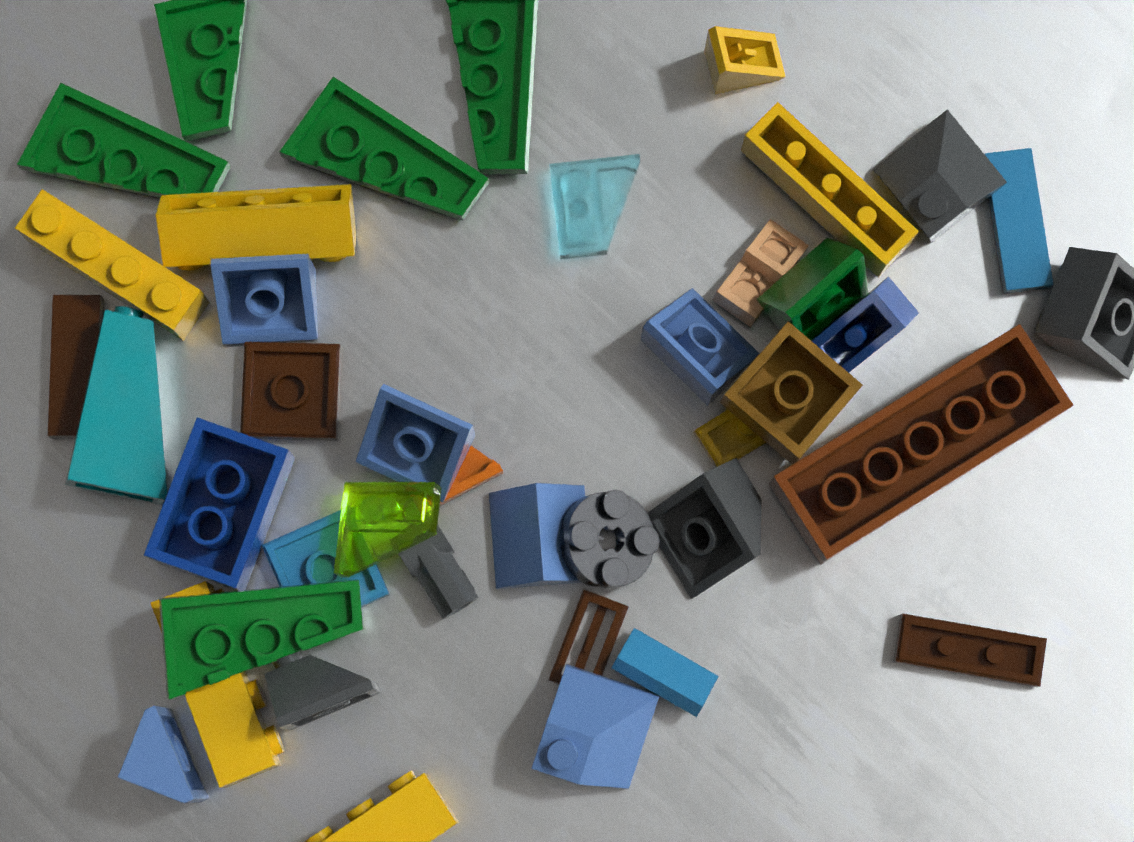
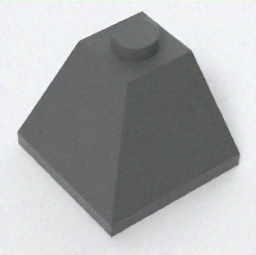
(939, 175)
(710, 527)
(313, 688)

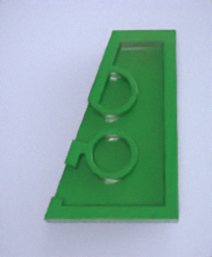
(202, 61)

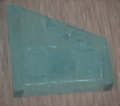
(590, 202)

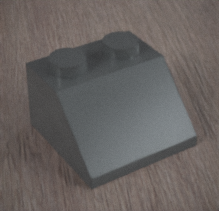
(1092, 311)

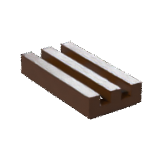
(603, 604)

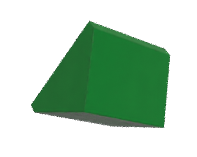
(817, 288)

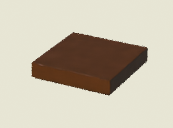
(291, 391)

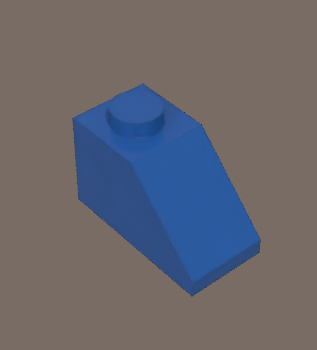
(867, 325)

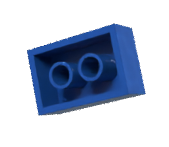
(220, 505)

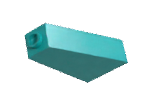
(120, 421)

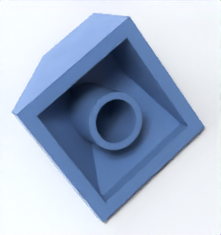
(595, 730)

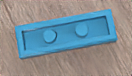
(1019, 224)

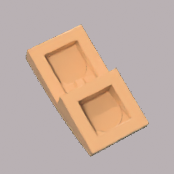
(761, 266)

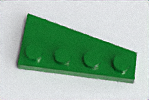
(497, 73)
(373, 148)
(112, 149)
(234, 631)

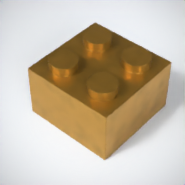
(790, 393)

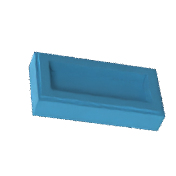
(665, 672)

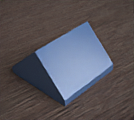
(266, 298)
(698, 345)
(414, 441)
(529, 534)
(162, 759)

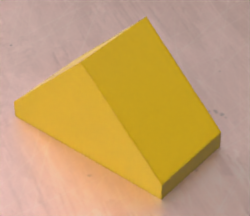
(742, 58)

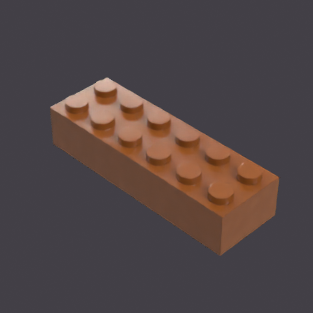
(920, 444)

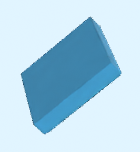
(310, 555)

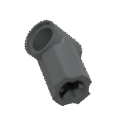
(439, 574)

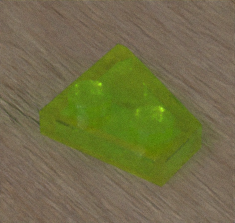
(383, 521)

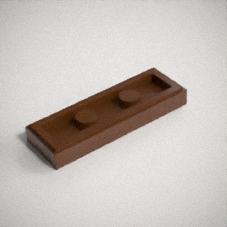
(73, 344)
(970, 650)

